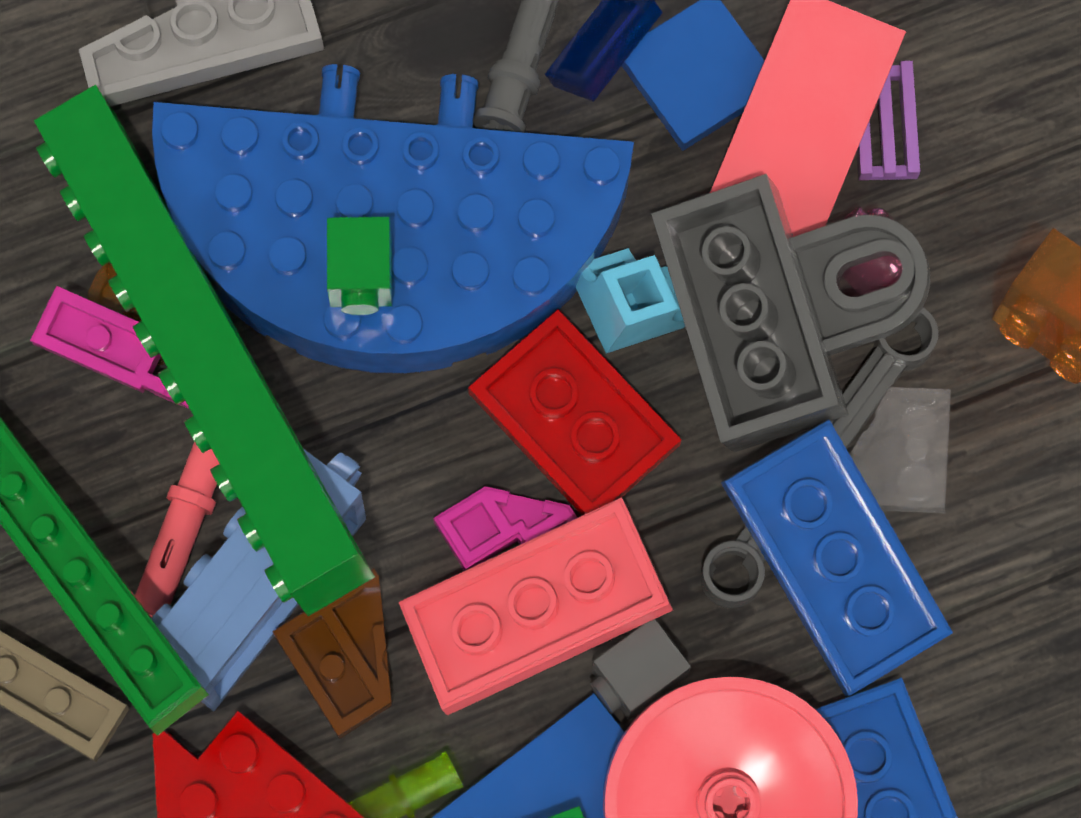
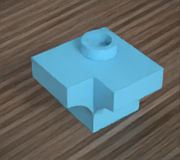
(629, 299)

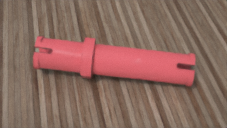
(179, 530)

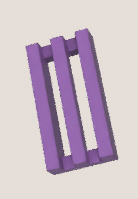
(889, 170)

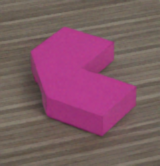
(494, 521)

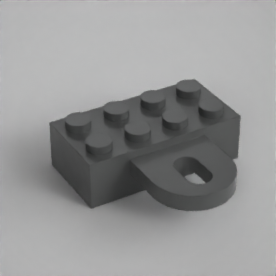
(772, 308)

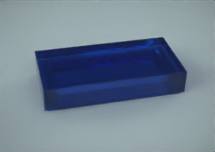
(602, 46)

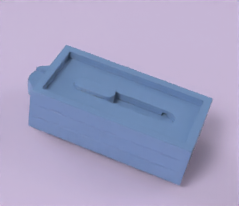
(230, 601)

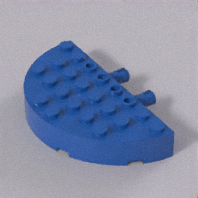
(479, 221)

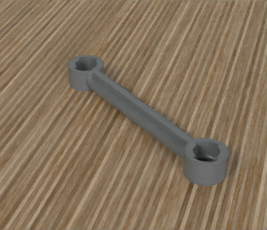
(861, 399)

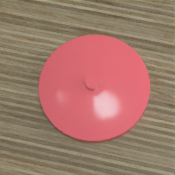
(730, 754)

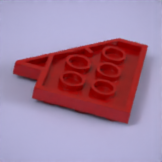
(240, 777)

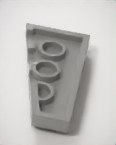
(198, 45)

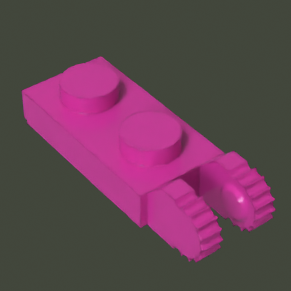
(98, 341)

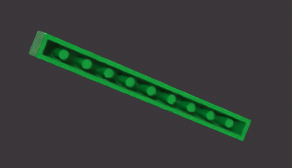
(203, 355)

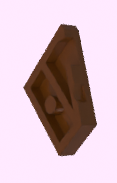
(343, 657)

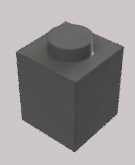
(638, 670)

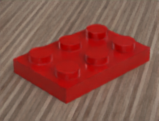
(574, 415)

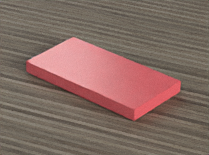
(811, 107)
(534, 606)

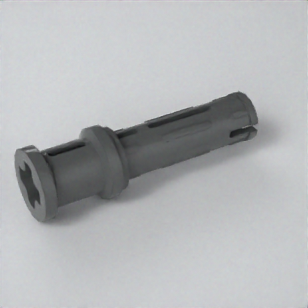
(516, 74)

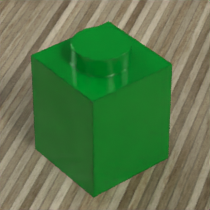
(359, 264)

